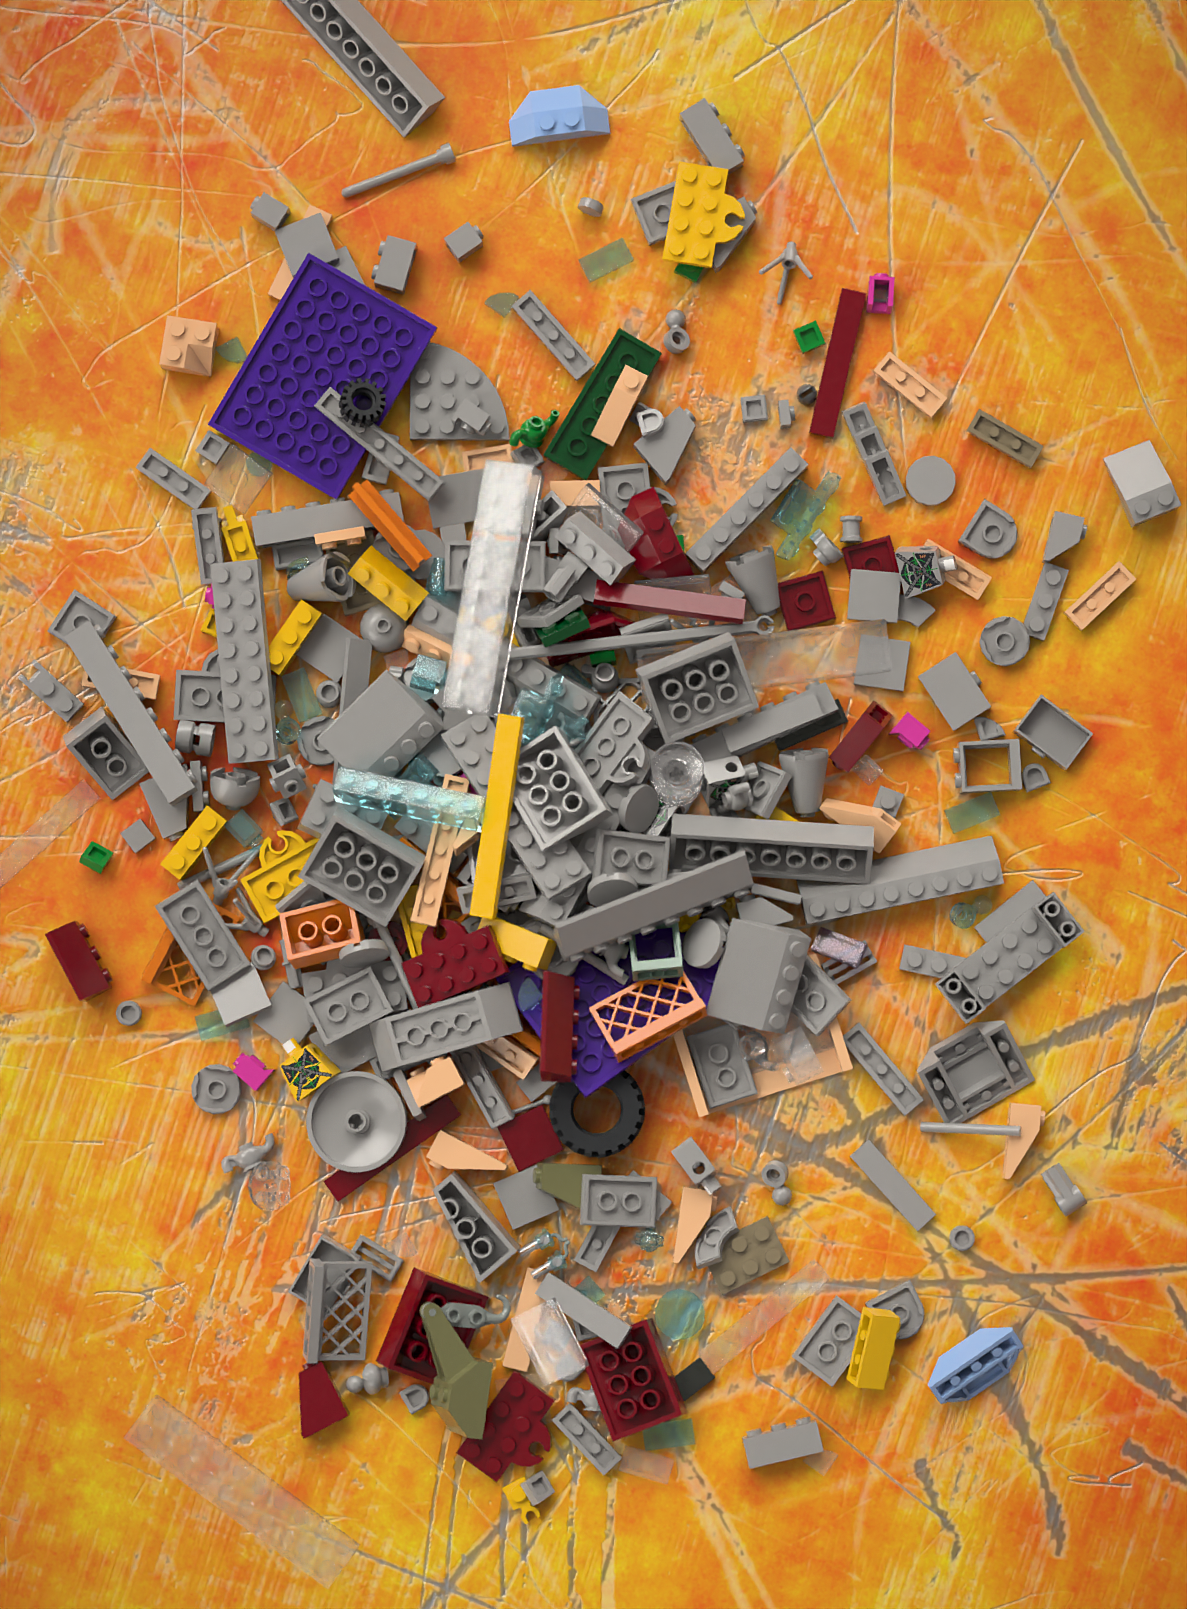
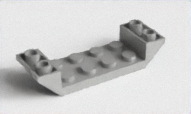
(1009, 957)
(445, 1026)

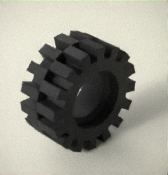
(355, 414)

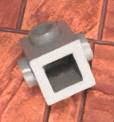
(287, 776)

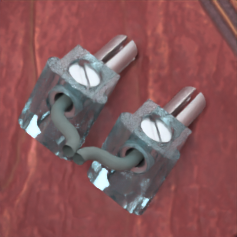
(554, 1261)

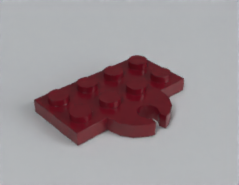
(453, 963)
(510, 1428)

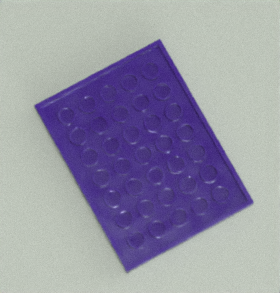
(318, 339)
(594, 1056)

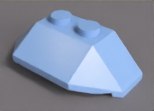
(558, 116)
(974, 1364)

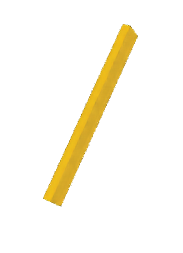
(497, 816)

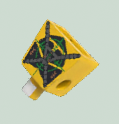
(306, 1068)

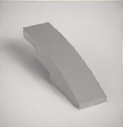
(873, 453)

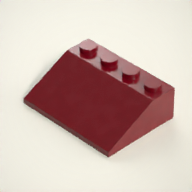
(406, 1342)
(633, 1382)

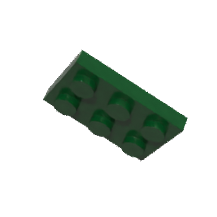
(563, 628)

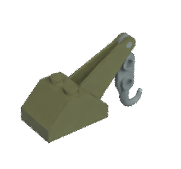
(462, 1380)

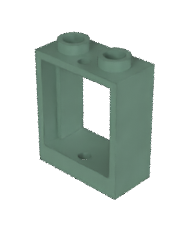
(660, 967)

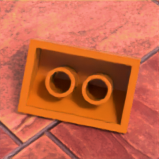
(320, 932)

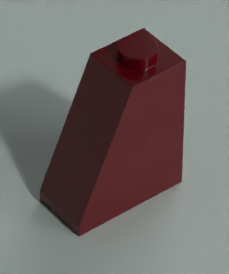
(860, 737)
(319, 1399)

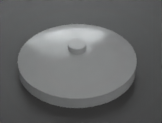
(356, 1121)

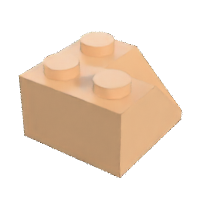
(189, 346)
(435, 1081)

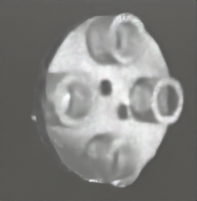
(270, 1197)

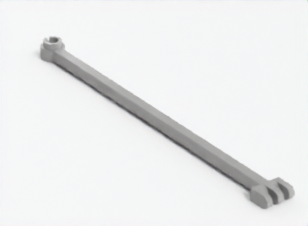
(640, 639)

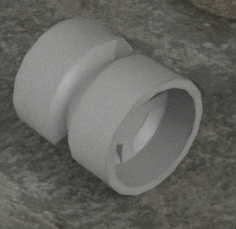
(186, 737)

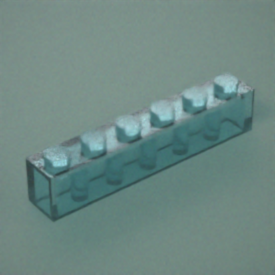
(409, 799)

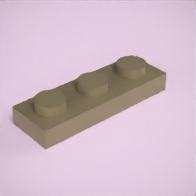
(1004, 438)

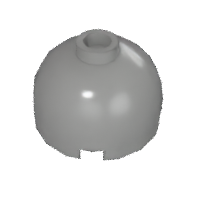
(383, 628)
(235, 787)

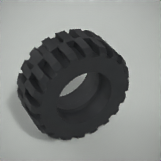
(603, 1143)

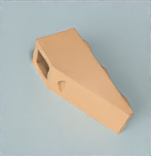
(861, 815)

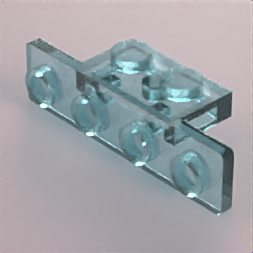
(800, 510)
(536, 708)

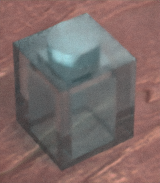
(428, 674)
(245, 829)

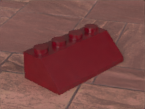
(557, 1027)

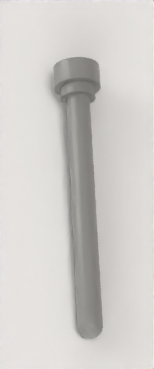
(443, 155)
(394, 956)

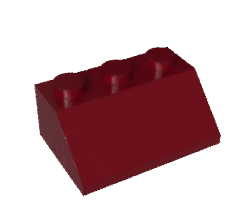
(79, 960)

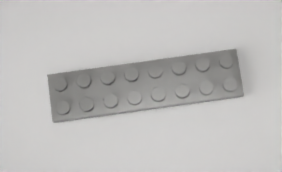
(244, 661)
(552, 869)

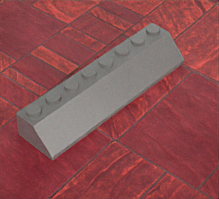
(370, 59)
(575, 699)
(775, 847)
(906, 880)
(566, 904)
(653, 907)

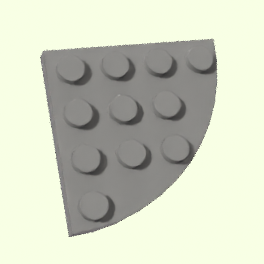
(438, 389)

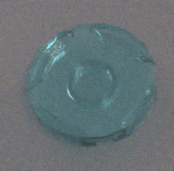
(679, 1314)

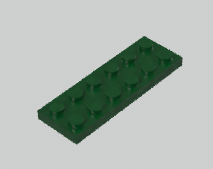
(573, 444)

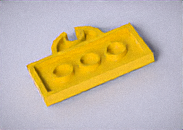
(700, 215)
(278, 873)

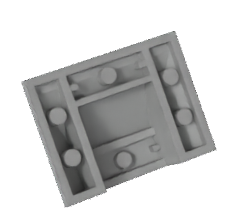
(973, 1070)

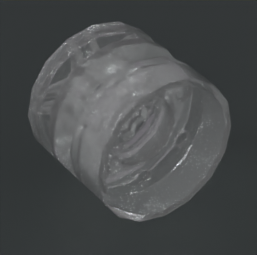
(681, 761)

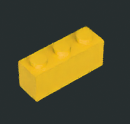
(388, 583)
(292, 637)
(190, 846)
(521, 944)
(873, 1348)

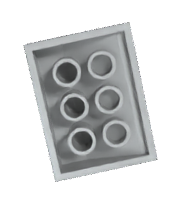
(697, 687)
(382, 728)
(556, 791)
(362, 866)
(758, 975)

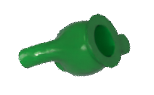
(533, 430)

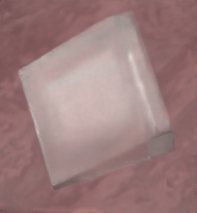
(867, 770)

